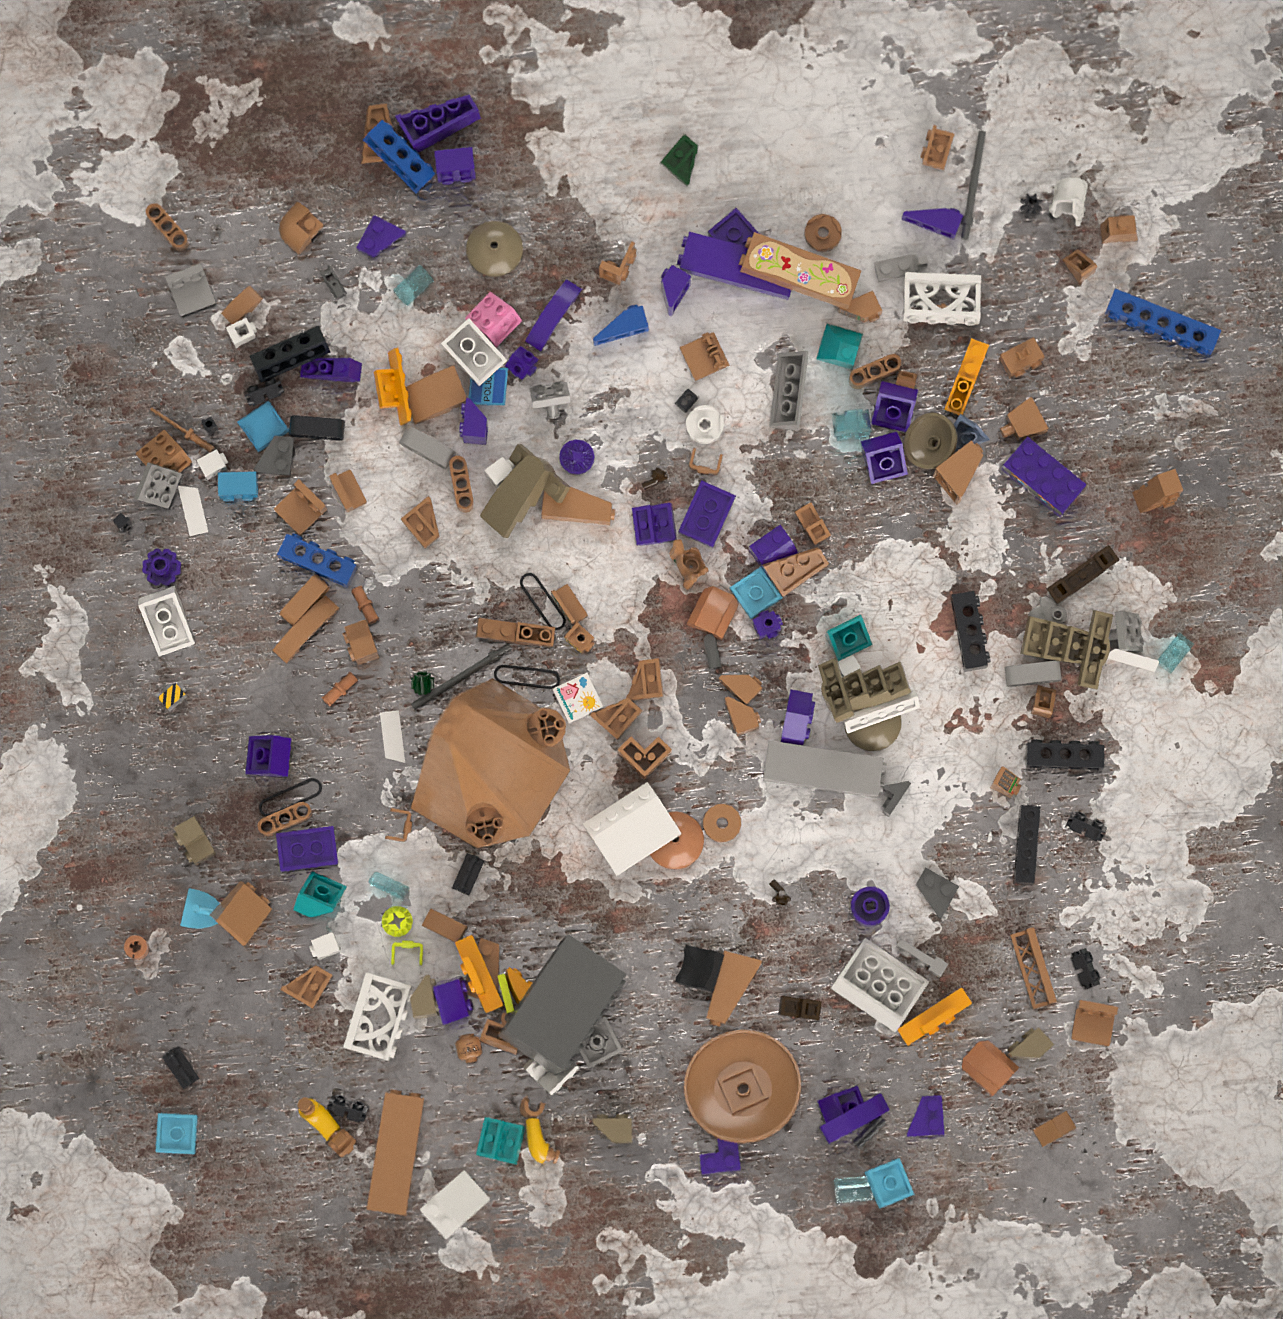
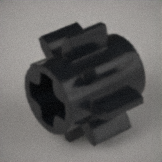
(1033, 200)

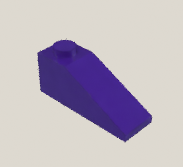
(940, 220)

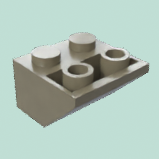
(423, 999)
(1032, 1047)
(616, 1130)

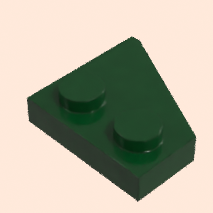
(681, 159)

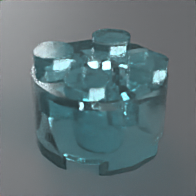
(851, 424)

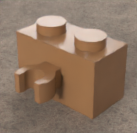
(1021, 358)
(490, 1035)

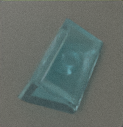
(413, 285)
(389, 885)
(852, 1190)

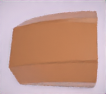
(713, 612)
(988, 1066)

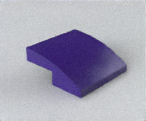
(654, 524)

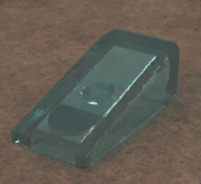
(1175, 653)

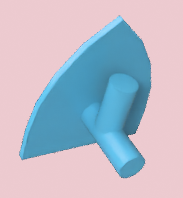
(198, 910)

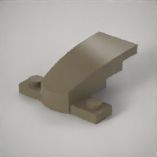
(521, 490)
(1071, 645)
(860, 689)

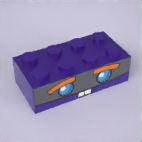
(1043, 477)

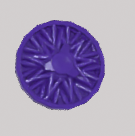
(576, 457)

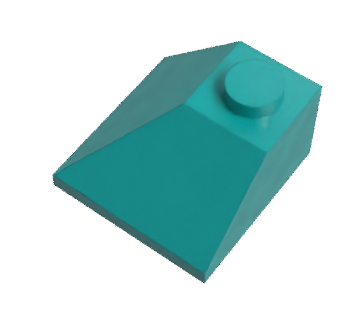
(839, 346)
(318, 895)

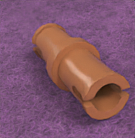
(365, 605)
(339, 689)

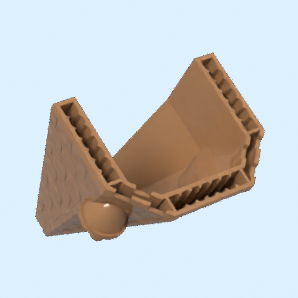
(492, 766)

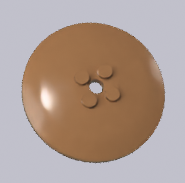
(739, 1060)

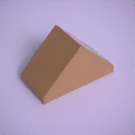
(1080, 265)
(1043, 702)
(1054, 1128)

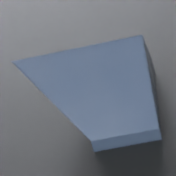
(968, 431)

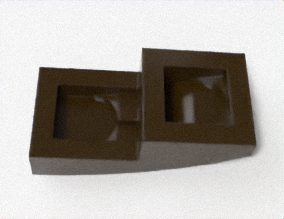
(800, 1008)

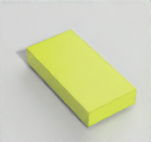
(505, 993)

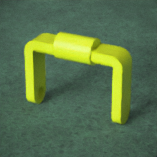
(407, 944)

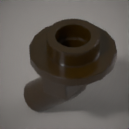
(658, 476)
(781, 897)

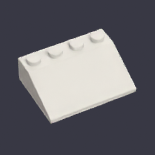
(631, 828)
(880, 985)

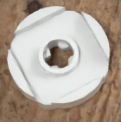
(696, 417)

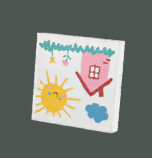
(578, 698)

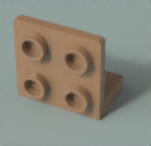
(612, 273)
(164, 452)
(300, 508)
(1093, 1022)

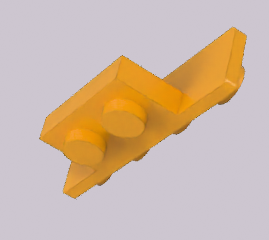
(391, 387)
(479, 975)
(931, 1018)

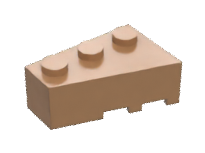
(1161, 491)

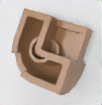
(299, 227)

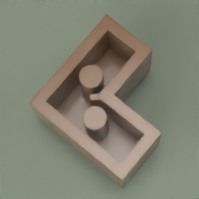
(361, 642)
(644, 760)

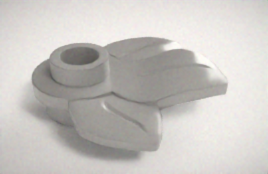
(1047, 609)

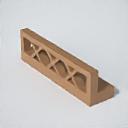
(1040, 967)

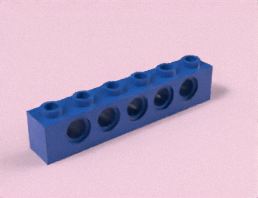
(1155, 312)

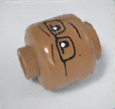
(468, 1047)

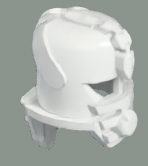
(1069, 198)

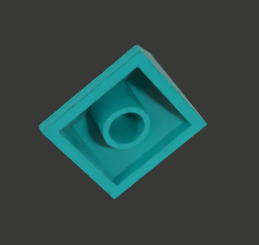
(849, 637)

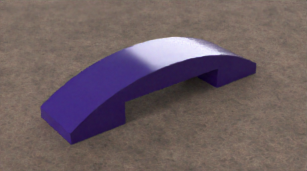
(552, 315)
(854, 1118)

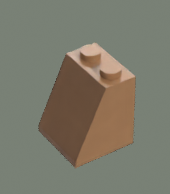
(958, 470)
(242, 912)

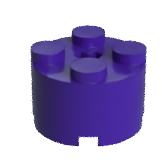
(869, 895)

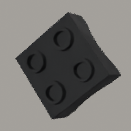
(700, 968)

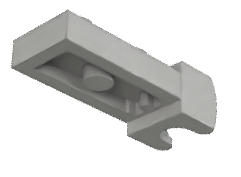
(936, 965)

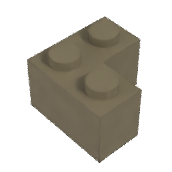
(195, 840)

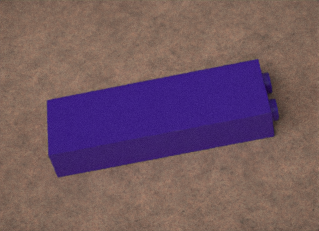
(720, 262)

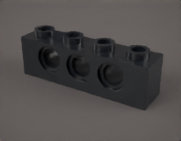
(289, 354)
(970, 661)
(1034, 759)
(1026, 845)

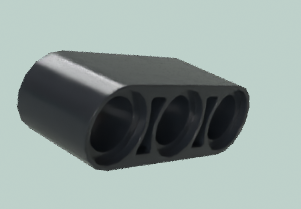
(316, 428)

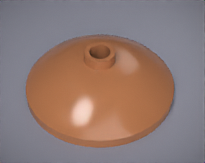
(688, 848)

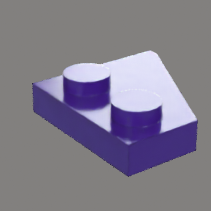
(379, 236)
(928, 1117)

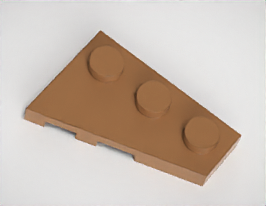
(373, 116)
(795, 569)
(490, 955)

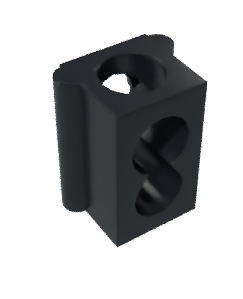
(685, 408)
(209, 425)
(120, 521)

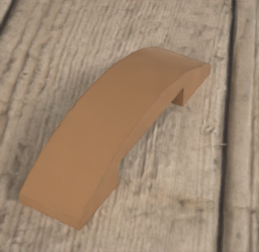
(305, 628)

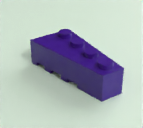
(437, 122)

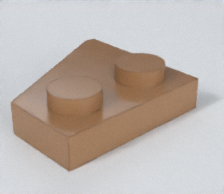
(422, 523)
(647, 681)
(617, 717)
(308, 986)

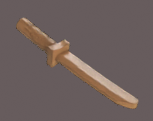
(189, 434)

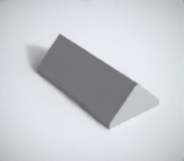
(789, 390)

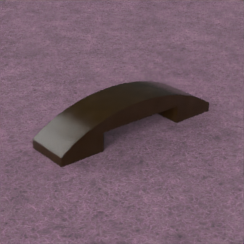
(1083, 574)

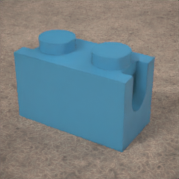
(238, 485)

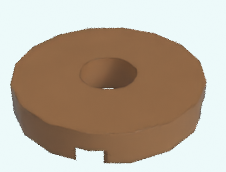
(823, 243)
(710, 823)

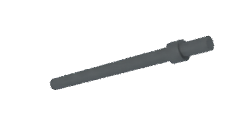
(967, 220)
(493, 656)

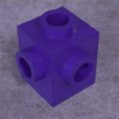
(522, 363)
(767, 631)

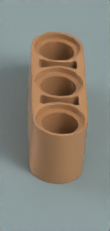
(163, 219)
(881, 365)
(461, 493)
(305, 599)
(295, 819)

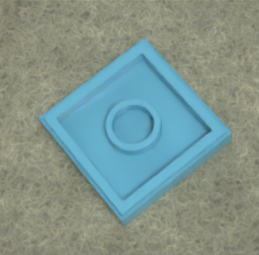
(755, 593)
(176, 1133)
(889, 1183)

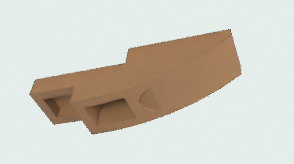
(515, 633)

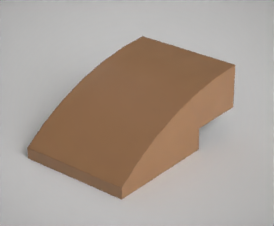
(435, 395)

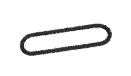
(550, 598)
(526, 684)
(288, 789)

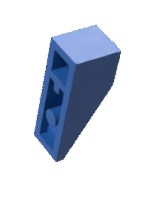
(627, 324)

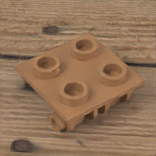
(704, 356)

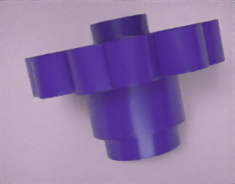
(161, 567)

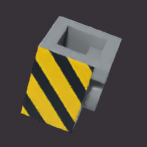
(172, 695)

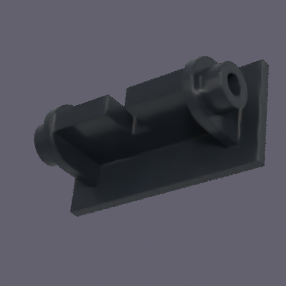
(256, 392)
(1093, 828)
(468, 874)
(1085, 961)
(180, 1067)
(356, 1109)

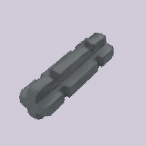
(869, 1132)

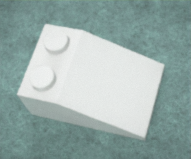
(473, 352)
(166, 621)
(455, 1204)

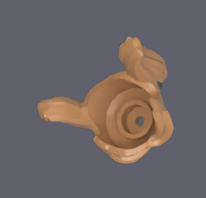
(687, 558)

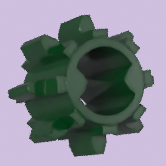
(422, 682)

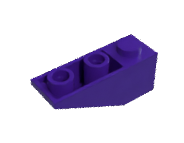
(332, 369)

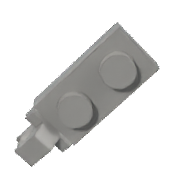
(897, 267)

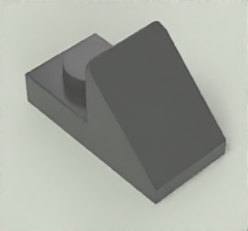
(897, 791)

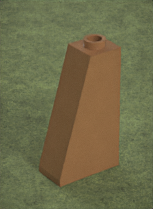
(578, 508)
(731, 984)

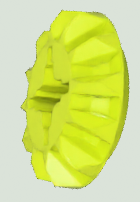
(405, 925)

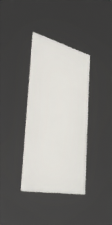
(193, 510)
(1133, 659)
(392, 735)

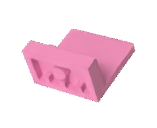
(494, 318)

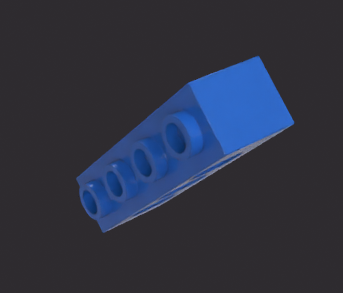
(400, 166)
(342, 576)

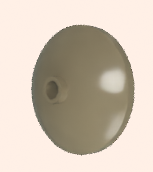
(498, 260)
(923, 435)
(876, 736)

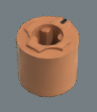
(136, 947)

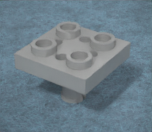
(550, 397)
(154, 484)
(1127, 632)
(611, 1046)

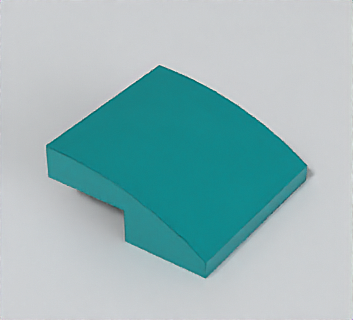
(500, 1140)

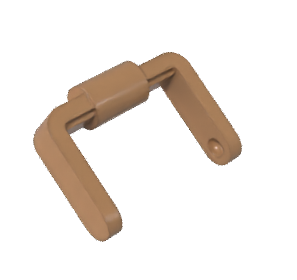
(702, 469)
(407, 826)

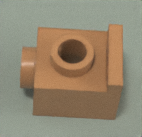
(581, 646)

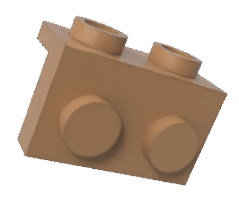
(937, 149)

